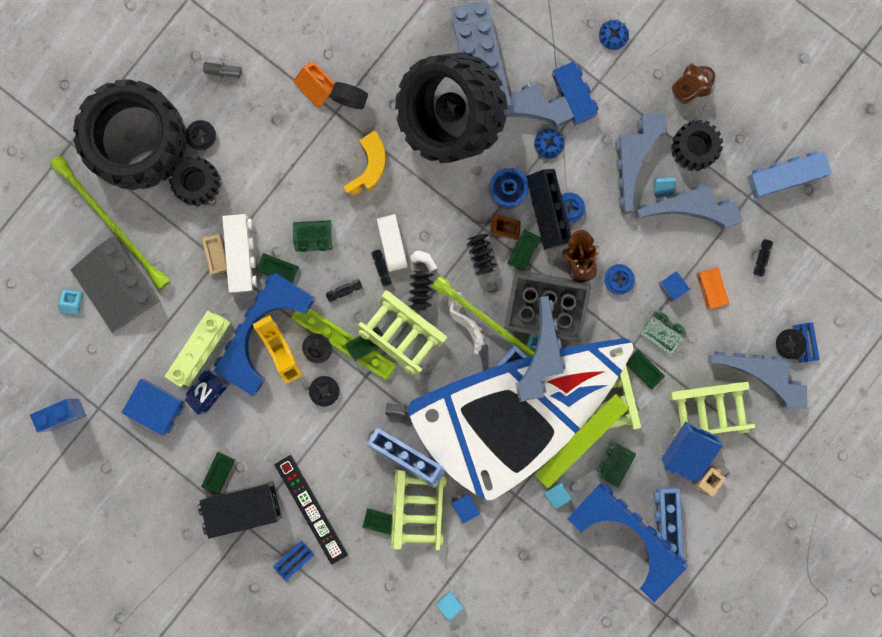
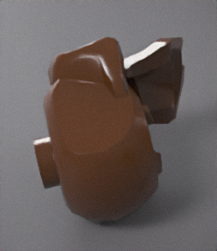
(694, 83)
(581, 256)

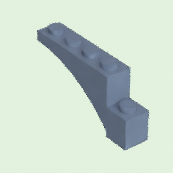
(532, 104)
(632, 151)
(696, 203)
(546, 358)
(770, 372)

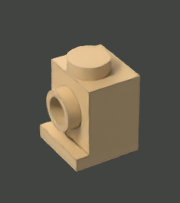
(715, 481)

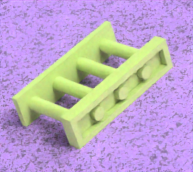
(404, 314)
(198, 349)
(718, 393)
(632, 417)
(400, 518)

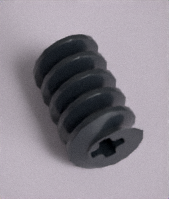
(481, 254)
(420, 292)

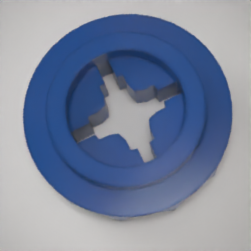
(614, 43)
(540, 145)
(577, 202)
(626, 285)

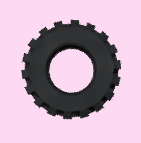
(703, 131)
(181, 173)

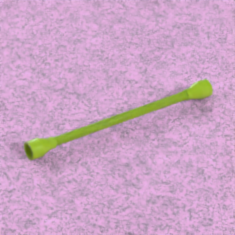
(62, 167)
(442, 286)

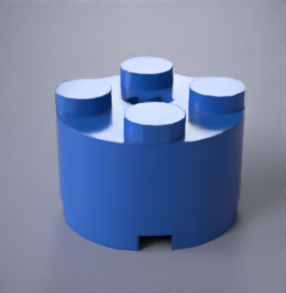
(508, 177)

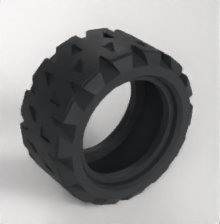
(98, 111)
(417, 113)

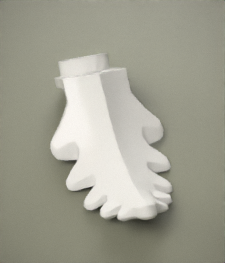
(468, 323)

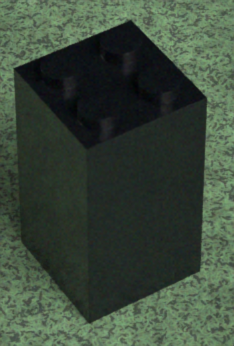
(239, 510)

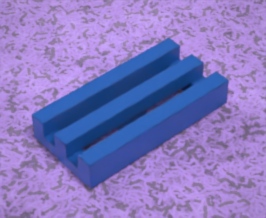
(813, 342)
(281, 572)

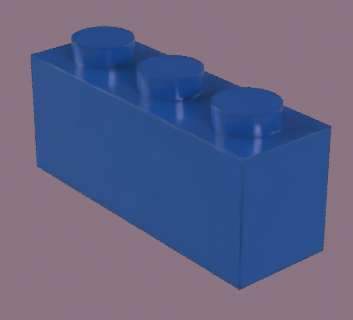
(576, 92)

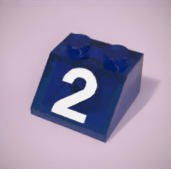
(206, 392)

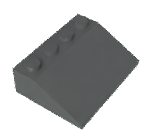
(114, 284)
(568, 298)

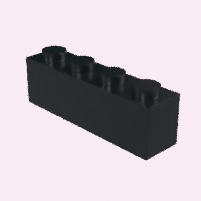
(549, 208)

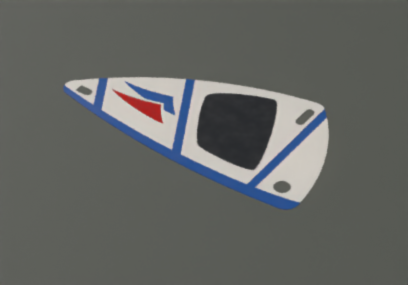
(492, 431)

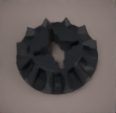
(453, 99)
(193, 131)
(784, 338)
(313, 354)
(315, 393)

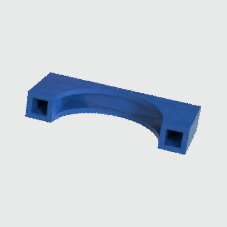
(236, 361)
(664, 563)

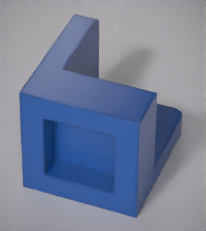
(674, 286)
(465, 508)

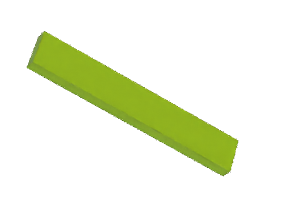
(338, 338)
(582, 441)

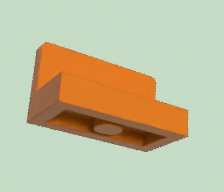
(314, 83)
(712, 288)

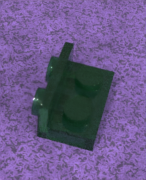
(312, 236)
(664, 332)
(616, 464)

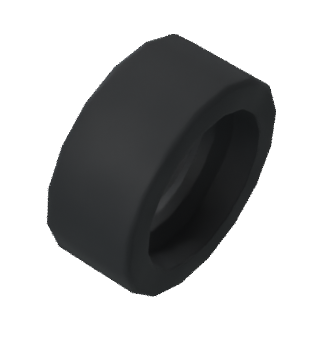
(349, 95)

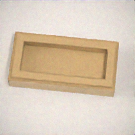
(215, 254)

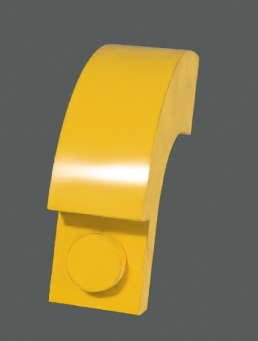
(376, 165)
(279, 349)

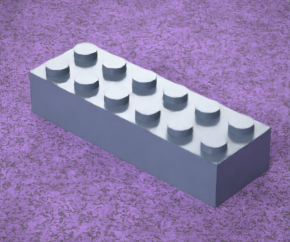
(477, 37)

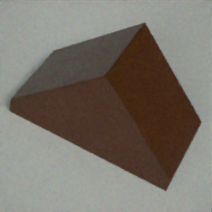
(504, 227)

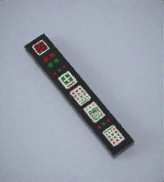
(311, 509)

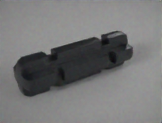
(763, 258)
(381, 268)
(344, 290)

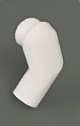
(423, 257)

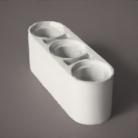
(392, 243)

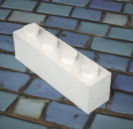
(238, 253)

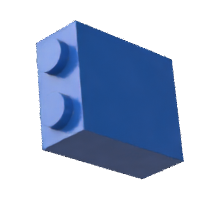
(153, 407)
(57, 415)
(691, 452)

